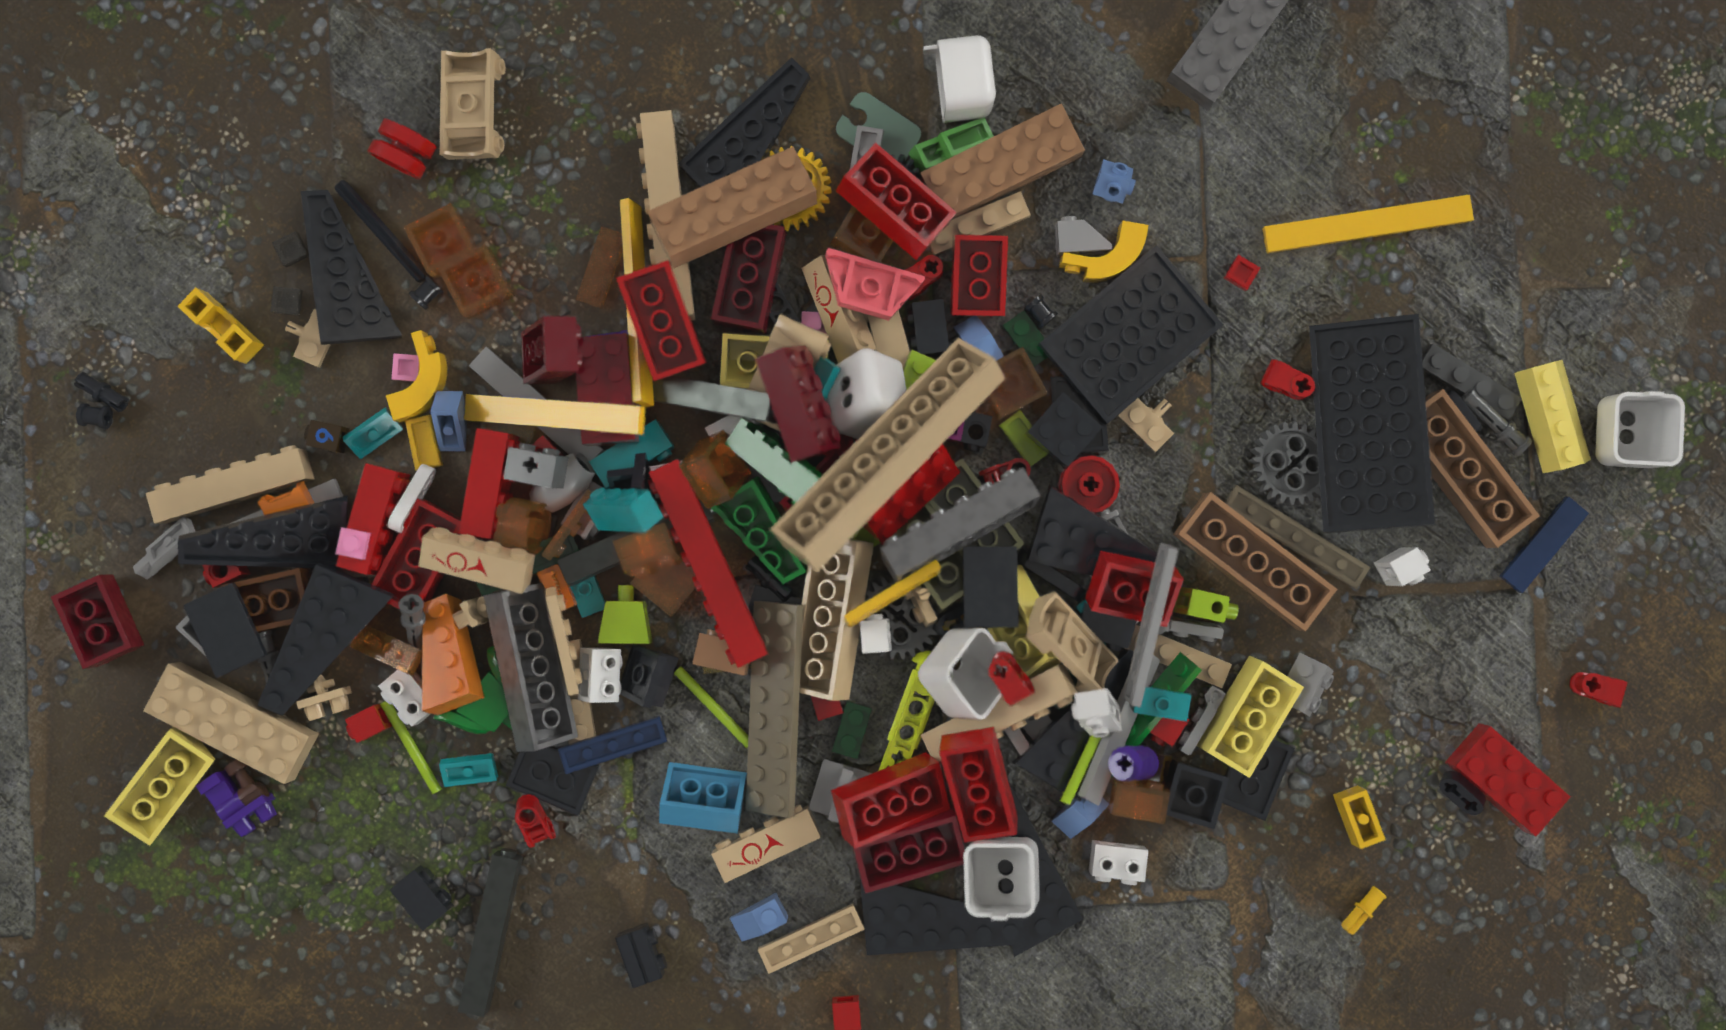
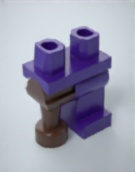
(234, 804)

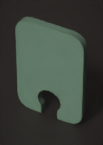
(899, 132)

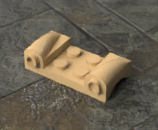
(469, 105)
(791, 333)
(1059, 629)

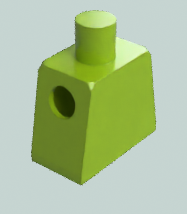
(1205, 605)
(625, 620)

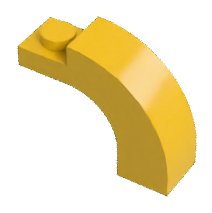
(1128, 246)
(430, 379)

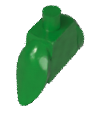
(487, 712)

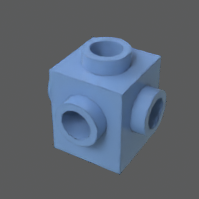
(1114, 181)

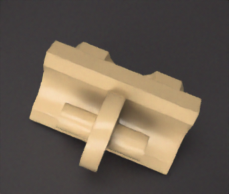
(472, 613)
(337, 698)

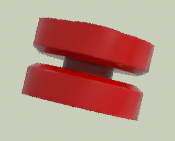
(403, 146)
(1100, 474)

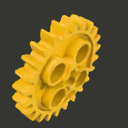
(819, 181)

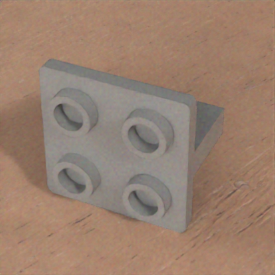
(830, 777)

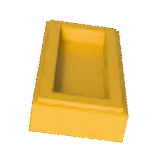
(423, 442)

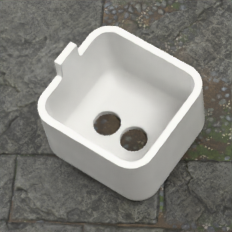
(964, 77)
(864, 391)
(1655, 430)
(970, 689)
(983, 877)

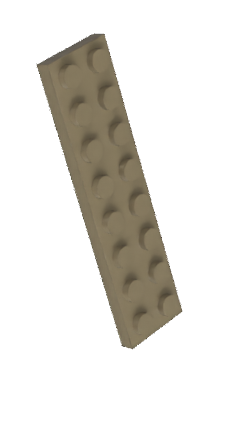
(774, 710)

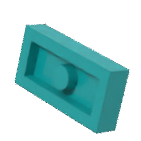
(372, 433)
(468, 770)

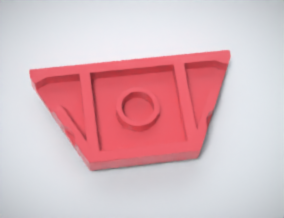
(870, 285)

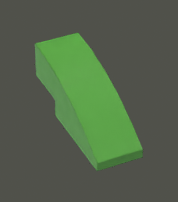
(950, 144)

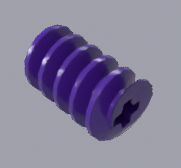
(1133, 763)

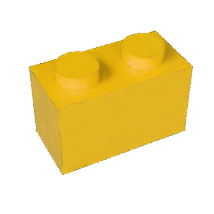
(1359, 817)

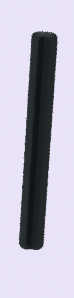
(381, 231)

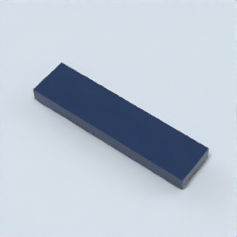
(1544, 544)
(612, 744)

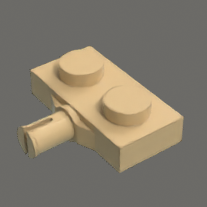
(309, 344)
(1148, 422)
(923, 611)

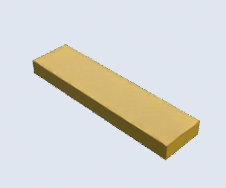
(892, 594)

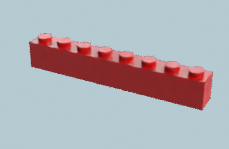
(708, 563)

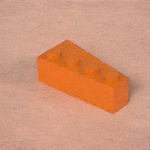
(448, 659)

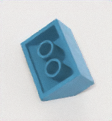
(702, 797)

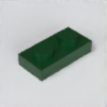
(1026, 335)
(852, 729)

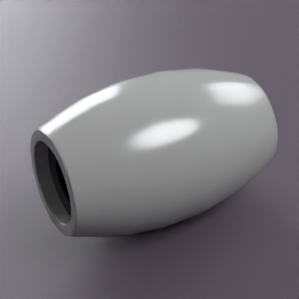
(577, 479)

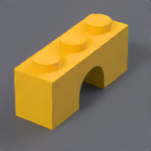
(228, 331)

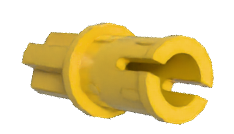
(1363, 910)

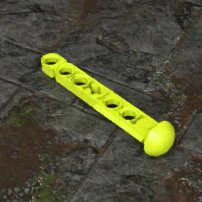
(904, 717)

